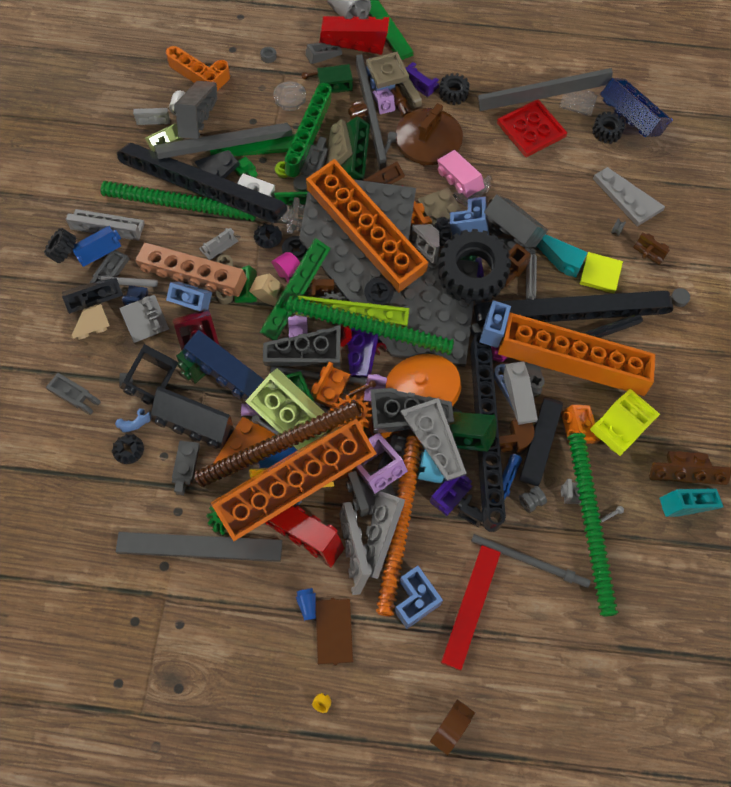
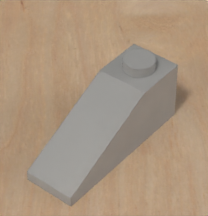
(426, 240)
(520, 392)

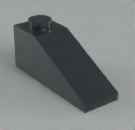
(91, 294)

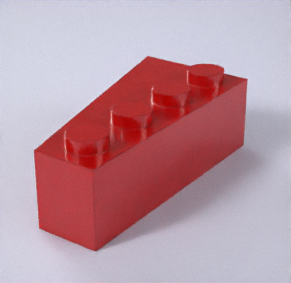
(355, 33)
(310, 532)

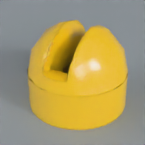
(322, 703)

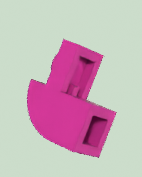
(286, 265)

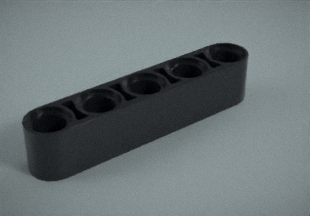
(542, 441)

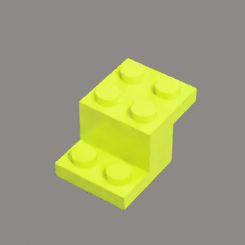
(624, 422)

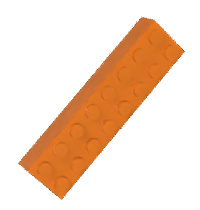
(366, 225)
(578, 354)
(293, 478)

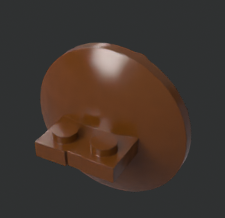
(428, 135)

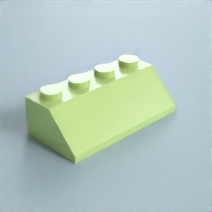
(283, 404)

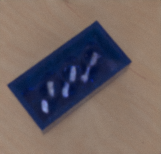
(635, 107)

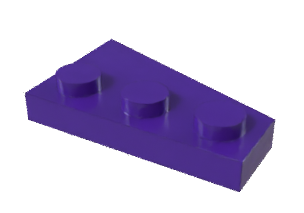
(361, 353)

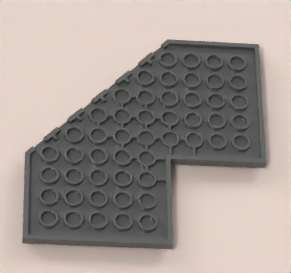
(428, 302)

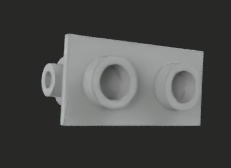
(219, 244)

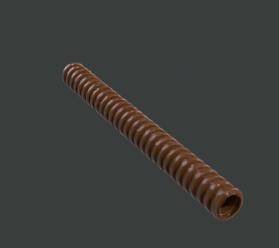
(277, 443)

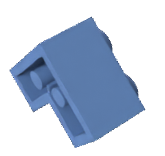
(472, 218)
(421, 600)

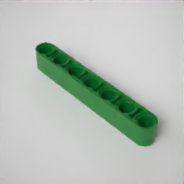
(308, 130)

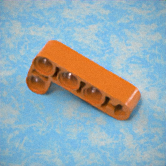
(196, 70)

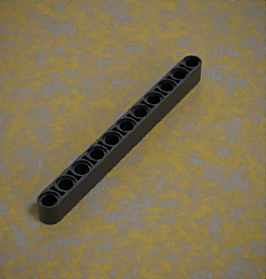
(203, 183)
(585, 306)
(487, 402)

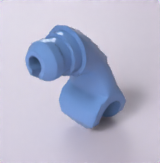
(127, 426)

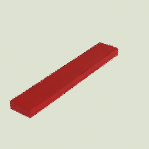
(470, 608)

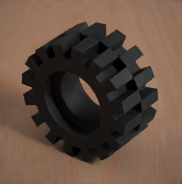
(457, 82)
(610, 120)
(60, 245)

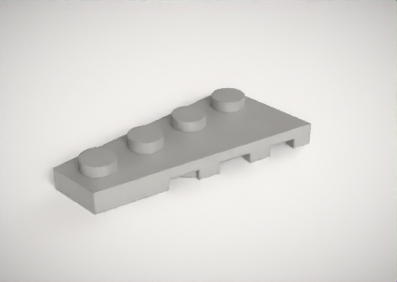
(434, 433)
(383, 524)

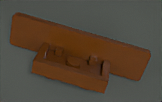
(689, 468)

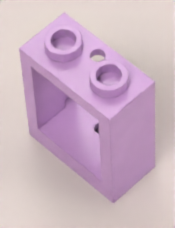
(393, 470)

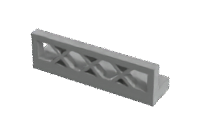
(94, 222)

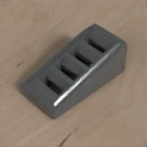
(316, 52)

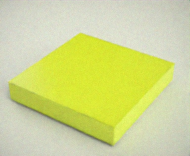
(601, 272)

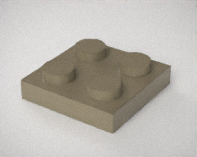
(387, 70)
(439, 205)

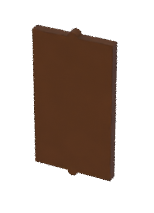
(334, 631)

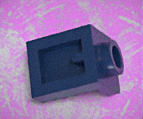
(134, 294)

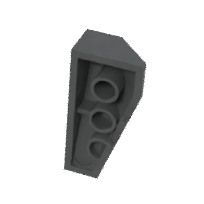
(388, 403)

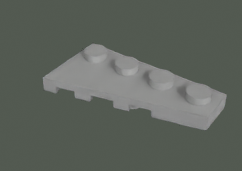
(629, 198)
(359, 568)

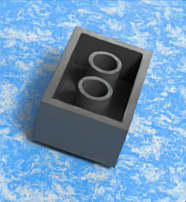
(515, 221)

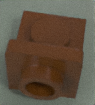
(320, 286)

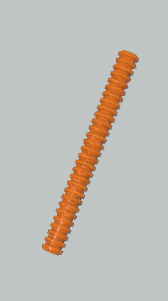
(397, 544)

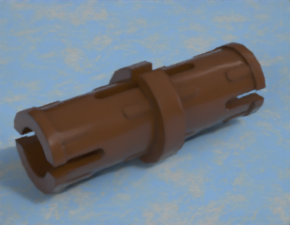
(400, 102)

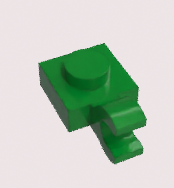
(246, 167)

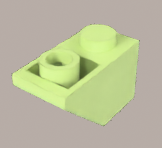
(166, 135)

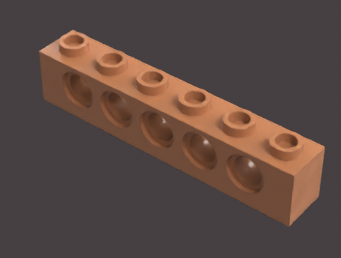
(151, 254)

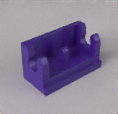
(421, 82)
(450, 494)

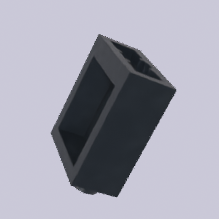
(156, 358)

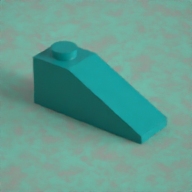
(562, 255)
(690, 501)

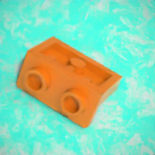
(330, 385)
(579, 420)

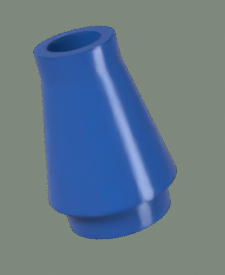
(307, 603)

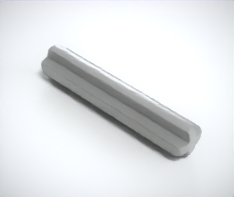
(531, 274)

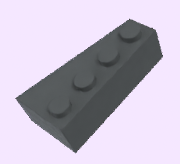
(195, 108)
(305, 349)

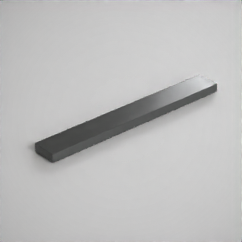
(545, 89)
(372, 117)
(223, 140)
(199, 546)

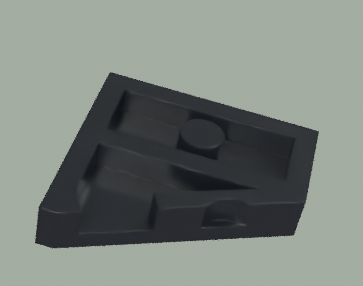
(218, 164)

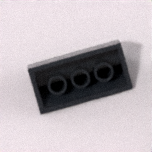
(191, 418)

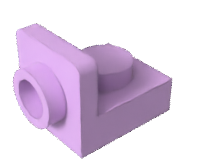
(385, 100)
(297, 325)
(380, 384)

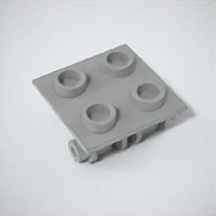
(144, 318)

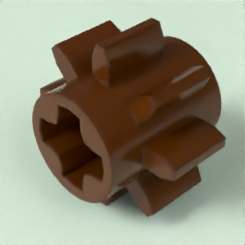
(358, 110)

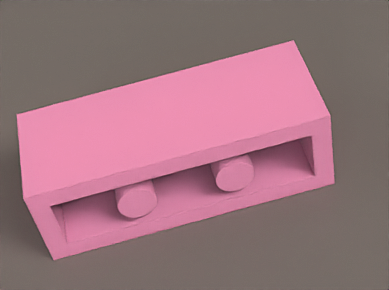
(460, 174)

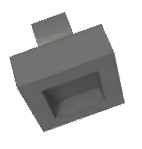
(398, 444)

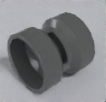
(533, 499)

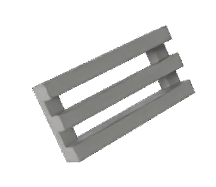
(151, 116)

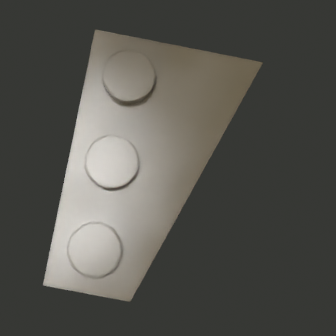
(339, 143)

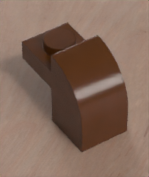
(519, 260)
(520, 437)
(452, 727)

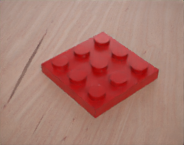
(532, 128)

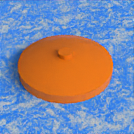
(427, 377)

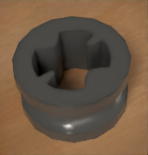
(618, 227)
(493, 230)

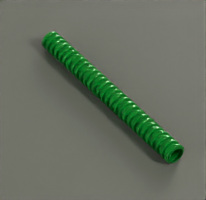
(171, 199)
(369, 325)
(592, 524)

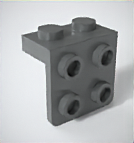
(363, 494)

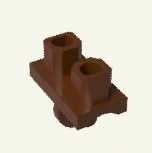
(650, 248)

